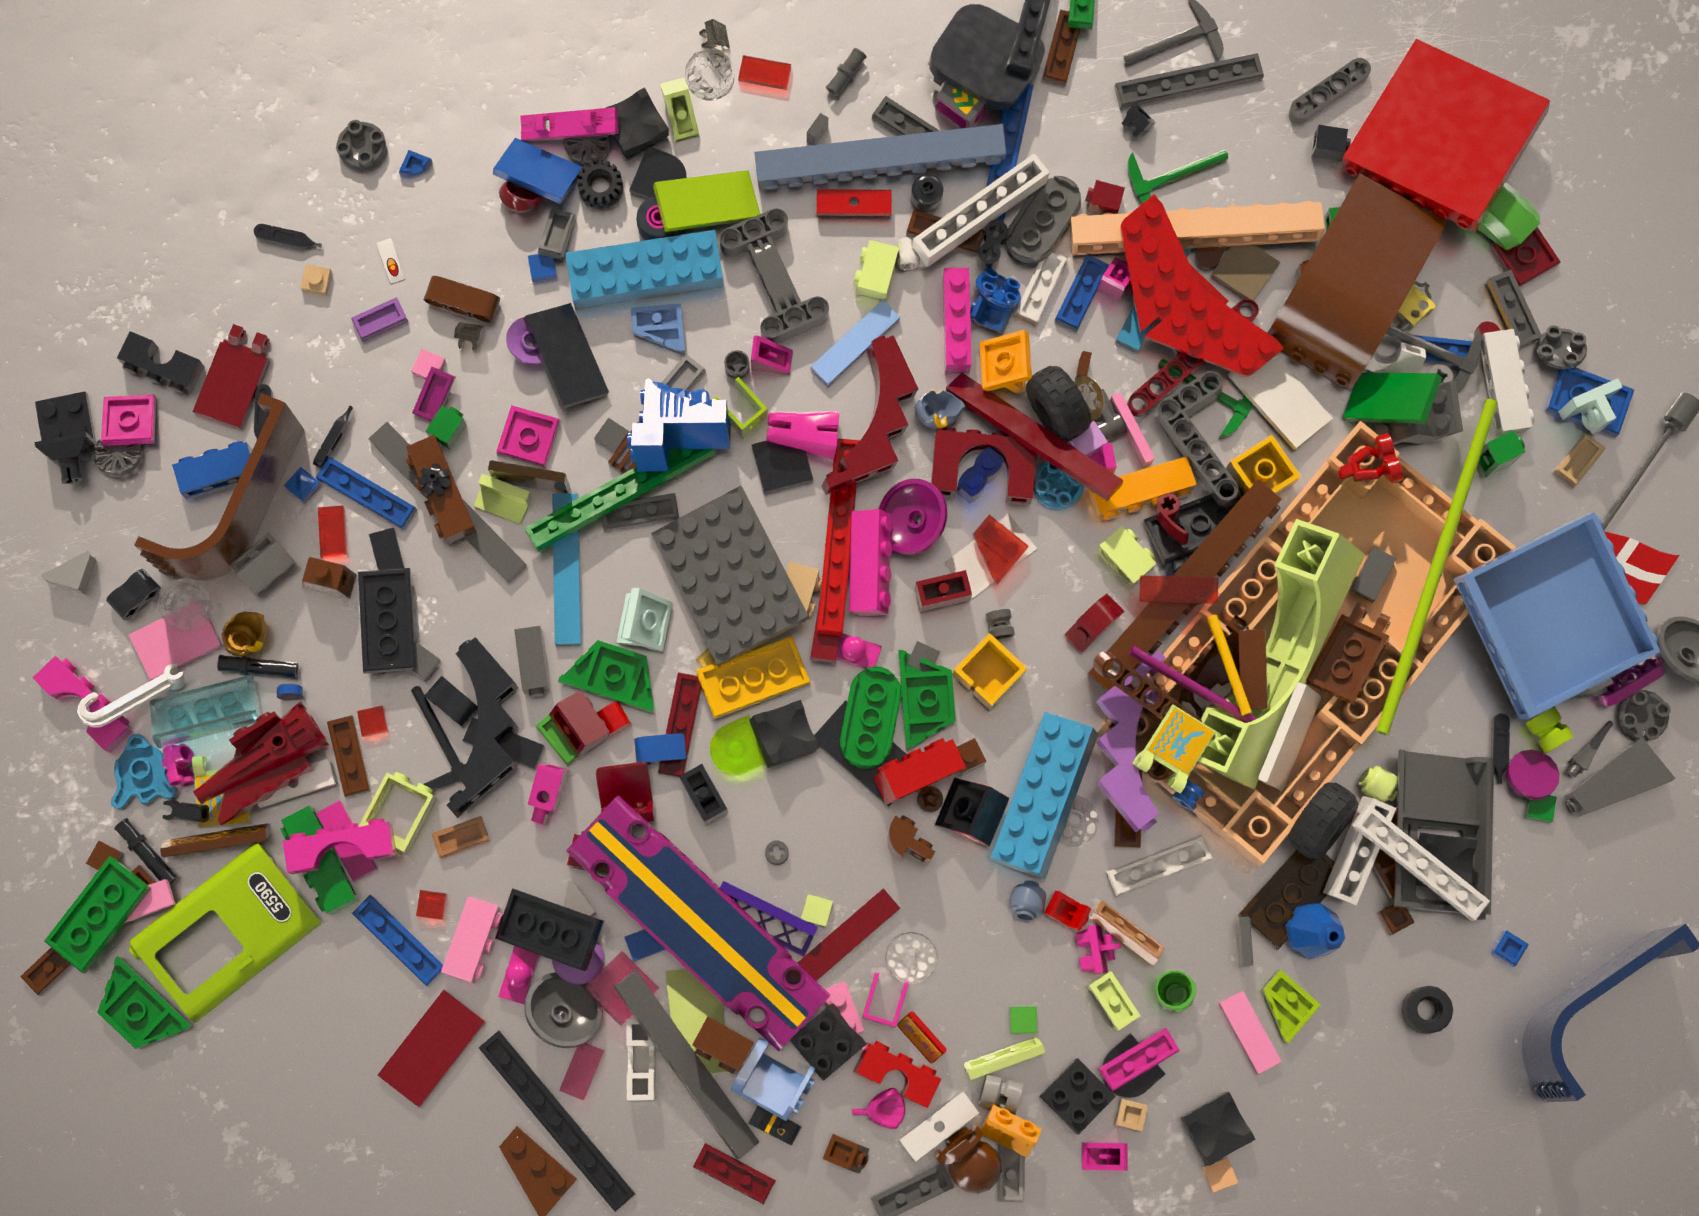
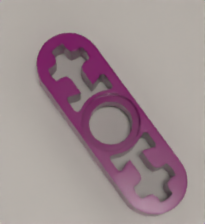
(1643, 672)

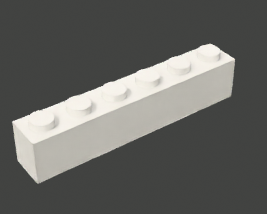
(980, 210)

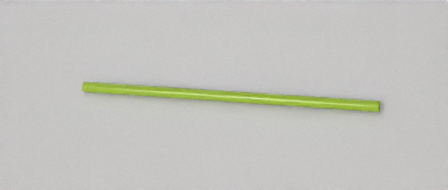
(1436, 567)

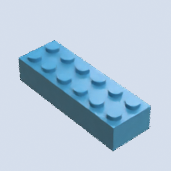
(644, 269)
(1044, 795)

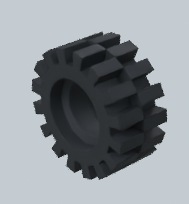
(600, 198)

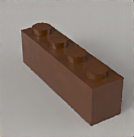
(448, 508)

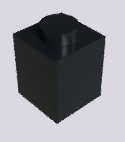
(1330, 142)

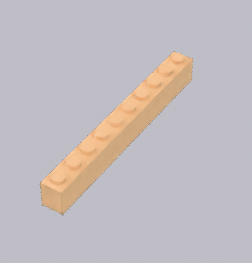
(1209, 227)

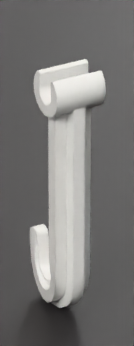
(169, 680)

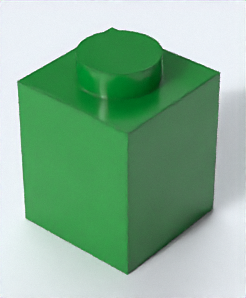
(446, 426)

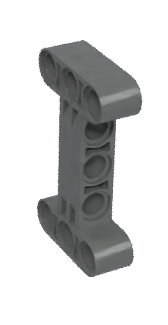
(774, 275)

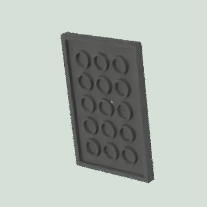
(730, 576)

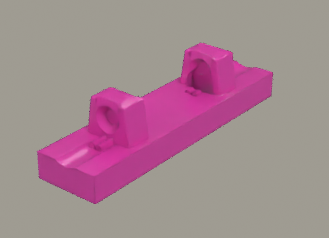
(569, 124)

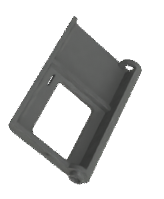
(1452, 796)

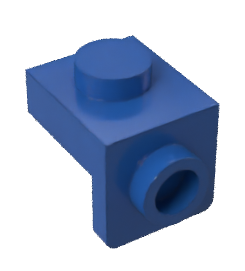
(990, 315)

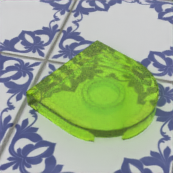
(736, 748)

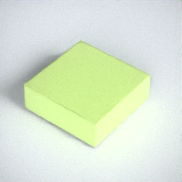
(816, 910)

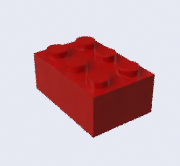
(918, 770)

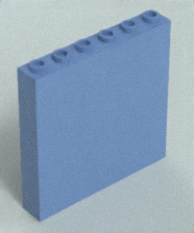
(1557, 615)

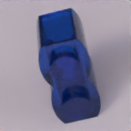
(984, 471)

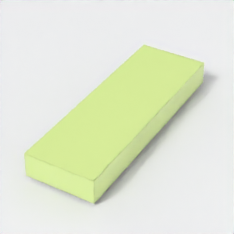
(1004, 1058)

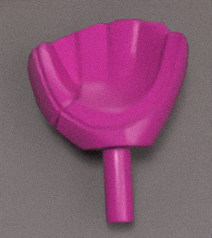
(885, 1109)

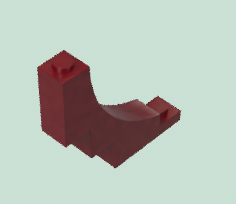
(874, 451)

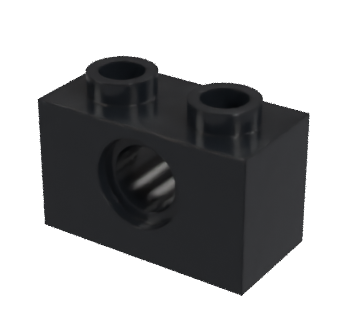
(703, 794)

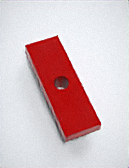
(870, 202)

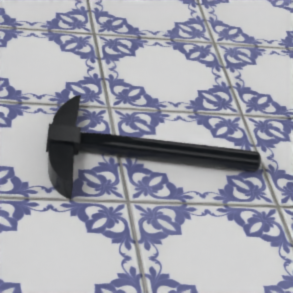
(452, 776)

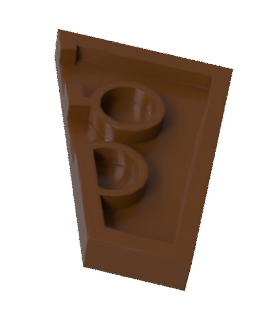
(536, 1170)

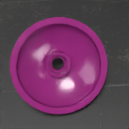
(906, 504)

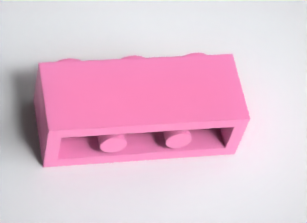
(472, 940)

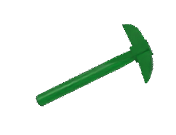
(1142, 188)
(1240, 408)

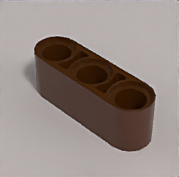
(462, 299)

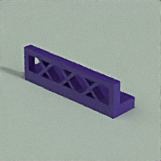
(775, 914)

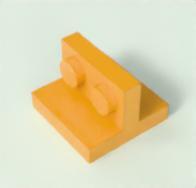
(1006, 362)

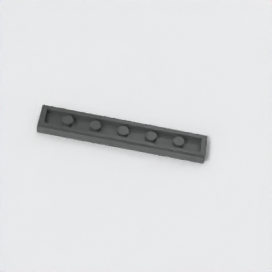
(1189, 81)

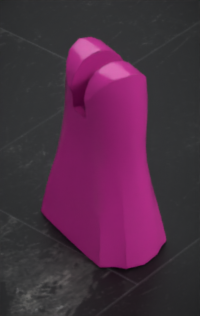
(805, 431)

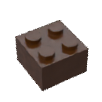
(723, 1044)

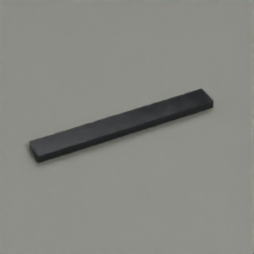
(557, 1121)

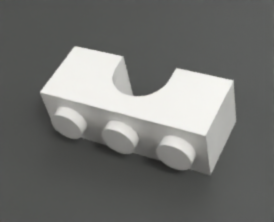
(1406, 360)
(640, 1063)

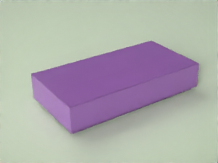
(379, 319)

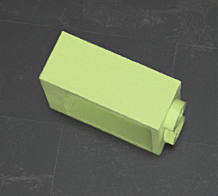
(421, 791)

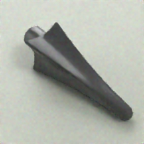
(1584, 757)

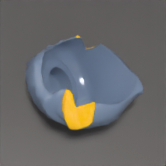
(938, 409)

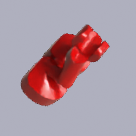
(1385, 452)

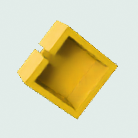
(989, 671)

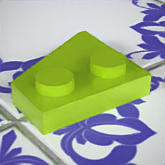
(1289, 1004)

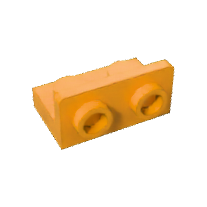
(1010, 1130)

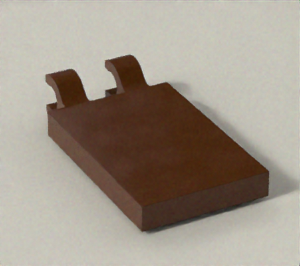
(1350, 655)

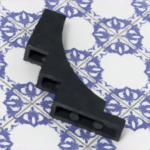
(488, 760)

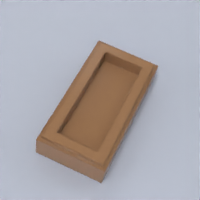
(460, 837)

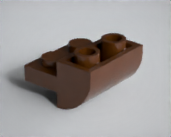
(902, 840)

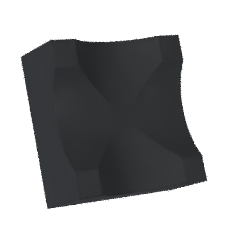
(638, 123)
(783, 734)
(1452, 851)
(827, 1042)
(1077, 1096)
(1217, 1128)

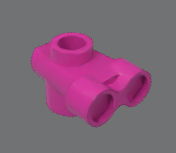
(176, 763)

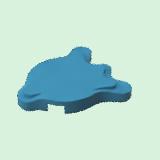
(140, 774)

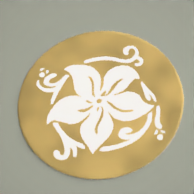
(1092, 395)

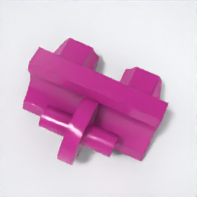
(1097, 961)

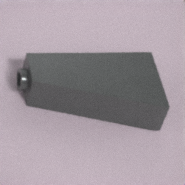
(1622, 777)

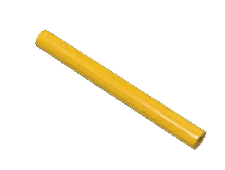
(1229, 665)

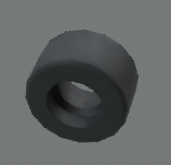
(1443, 1005)

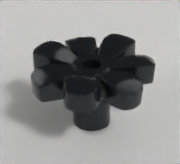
(434, 480)

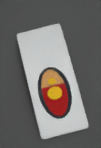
(390, 260)

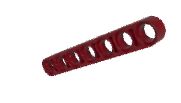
(1180, 362)

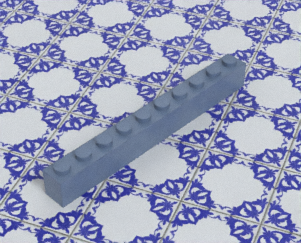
(880, 156)

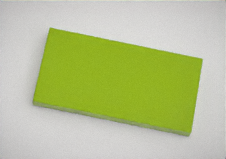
(706, 200)

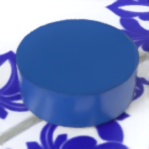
(289, 692)

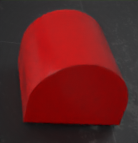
(614, 718)

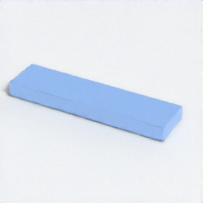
(855, 342)

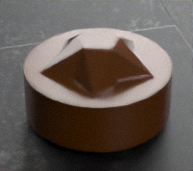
(930, 799)

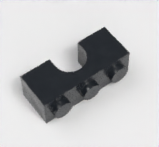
(180, 372)

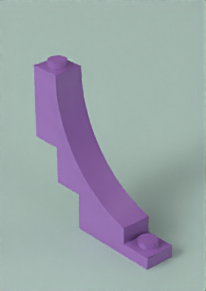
(1123, 782)

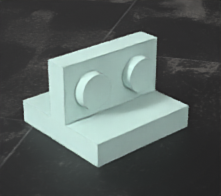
(1593, 406)
(644, 620)

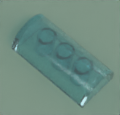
(205, 711)

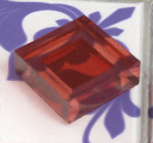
(372, 721)
(431, 905)

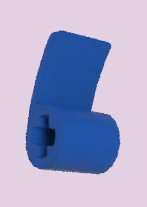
(660, 748)

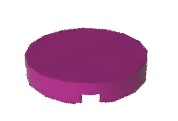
(1533, 774)

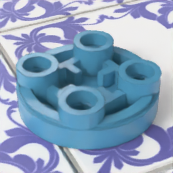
(1056, 488)

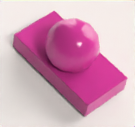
(858, 651)
(519, 975)

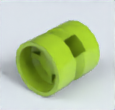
(1549, 729)

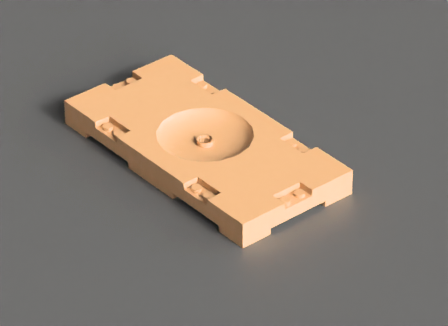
(1393, 517)

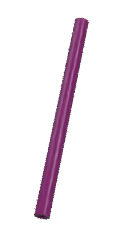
(1189, 684)

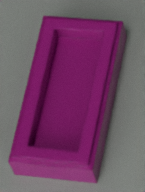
(434, 393)

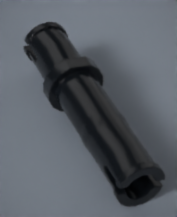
(257, 666)
(139, 844)

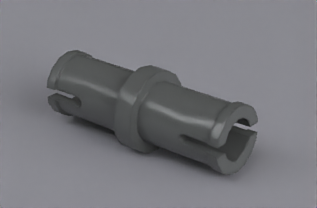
(846, 72)

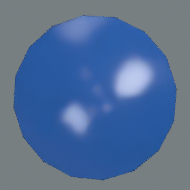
(998, 289)

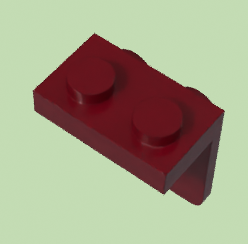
(630, 783)

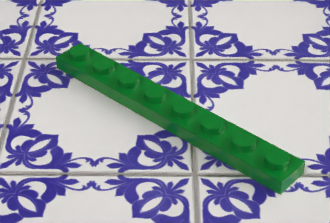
(609, 497)

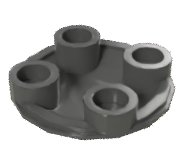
(361, 144)
(1562, 347)
(1644, 715)

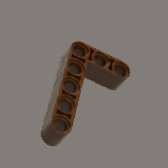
(1137, 689)

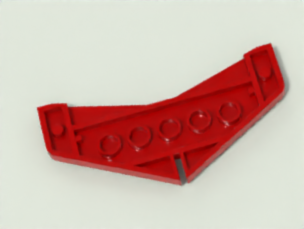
(1189, 315)

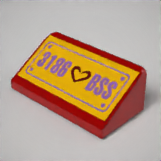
(921, 1037)

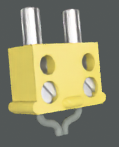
(1417, 304)

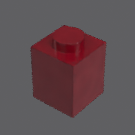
(1104, 198)

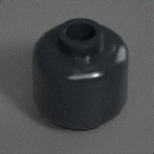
(927, 192)

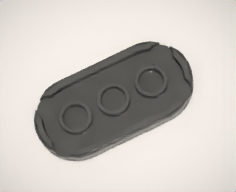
(1043, 220)

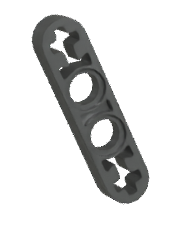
(1331, 92)

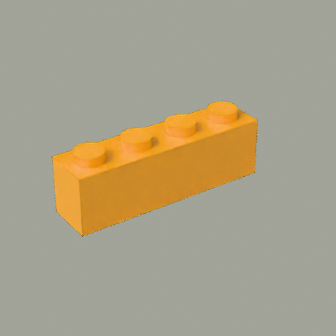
(1146, 487)

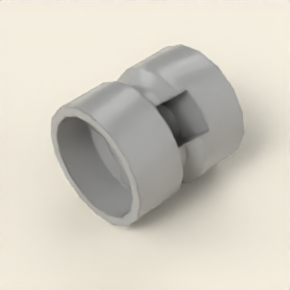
(991, 1091)

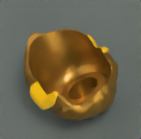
(244, 633)

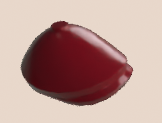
(518, 198)

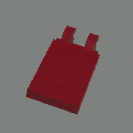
(233, 379)

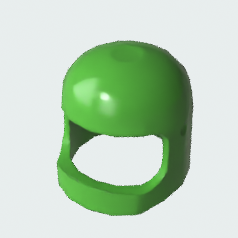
(1181, 994)

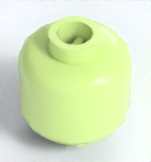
(1379, 784)

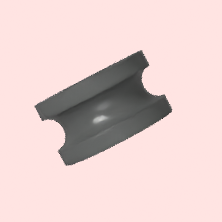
(782, 846)

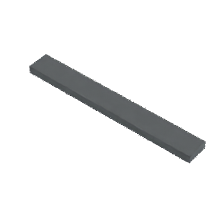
(485, 540)
(686, 1064)

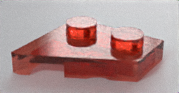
(998, 547)

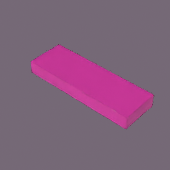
(351, 855)
(1138, 1059)

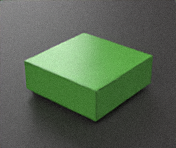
(1023, 1020)

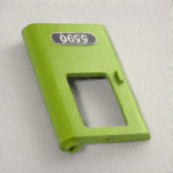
(257, 909)

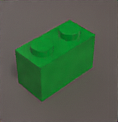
(1501, 453)

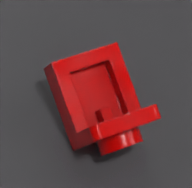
(1067, 911)

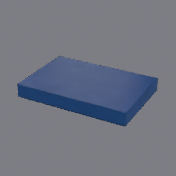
(537, 170)
(1575, 382)

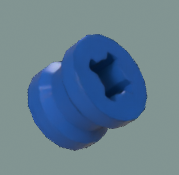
(1189, 796)

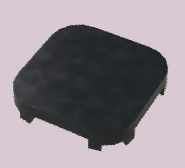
(975, 57)

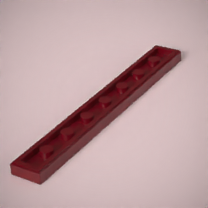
(1035, 437)

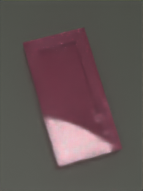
(581, 1071)

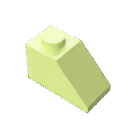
(679, 108)

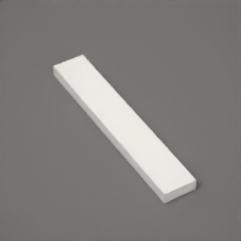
(1420, 863)

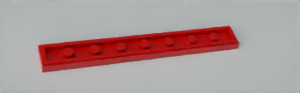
(837, 551)

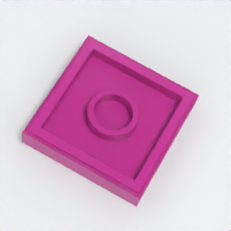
(128, 420)
(528, 436)

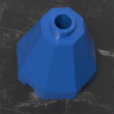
(1315, 930)

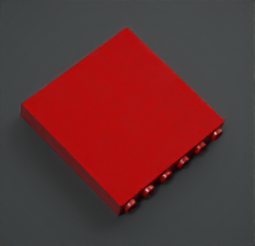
(1446, 134)

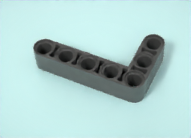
(1195, 439)

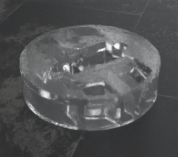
(708, 58)

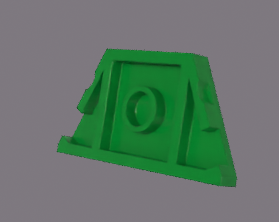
(612, 675)
(925, 700)
(138, 1009)

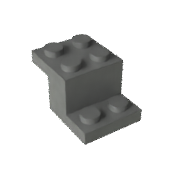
(1441, 422)

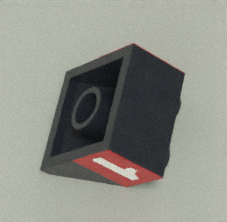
(972, 811)

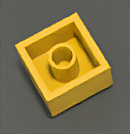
(1263, 462)

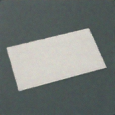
(972, 561)

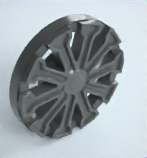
(587, 145)
(116, 456)

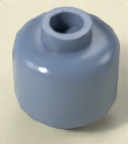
(1028, 901)

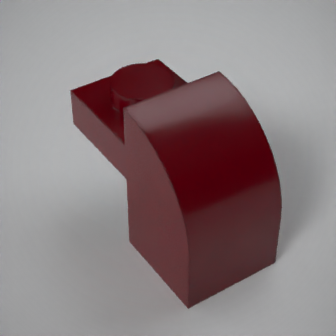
(1094, 622)

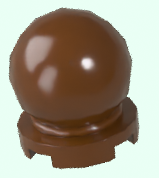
(971, 1162)

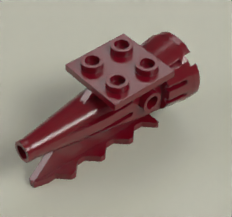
(265, 760)

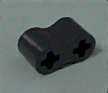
(992, 244)
(133, 594)
(451, 701)

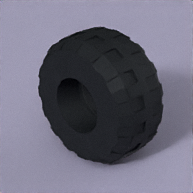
(1058, 403)
(1323, 820)

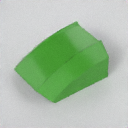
(1509, 219)

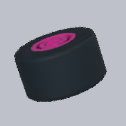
(649, 224)

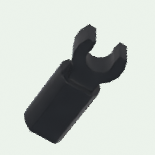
(187, 811)

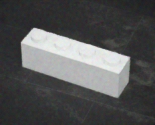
(1505, 381)
(1355, 858)

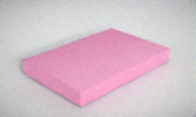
(164, 645)

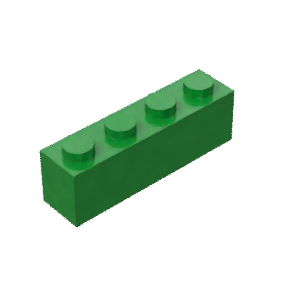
(331, 880)

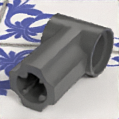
(1110, 421)

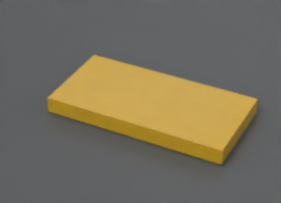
(753, 677)

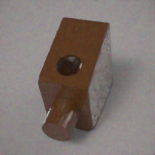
(327, 578)

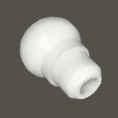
(907, 257)

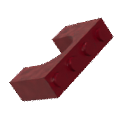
(953, 446)

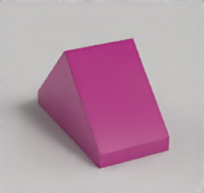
(1115, 280)
(770, 356)
(1105, 1156)

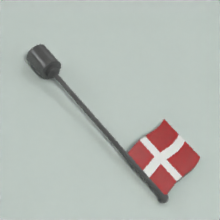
(1643, 564)

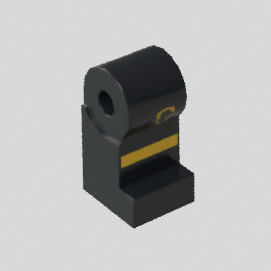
(774, 1125)

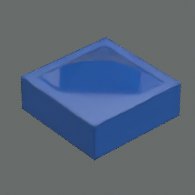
(302, 484)

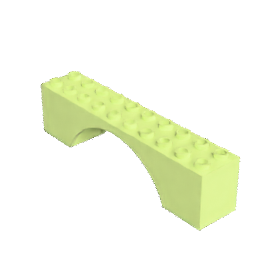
(1312, 584)

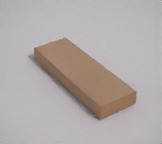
(1127, 933)

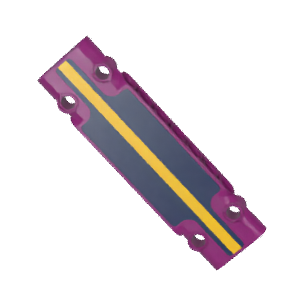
(698, 923)

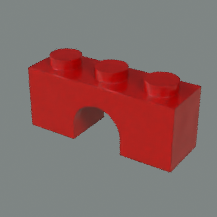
(919, 1082)

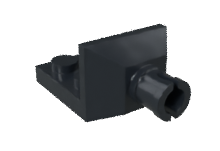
(66, 433)

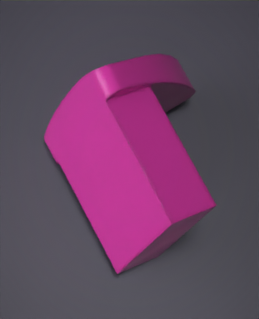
(1105, 457)

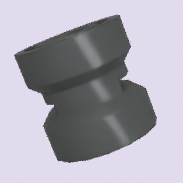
(736, 360)
(1000, 624)

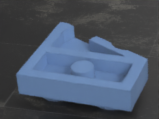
(660, 325)

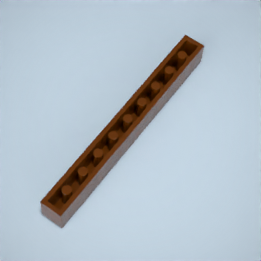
(1206, 561)

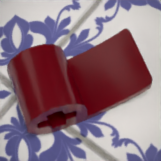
(1168, 514)

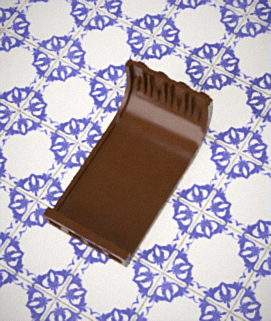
(1356, 281)
(245, 508)

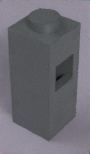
(532, 661)

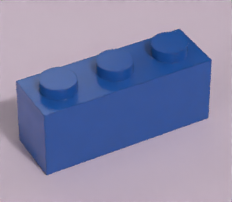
(211, 470)

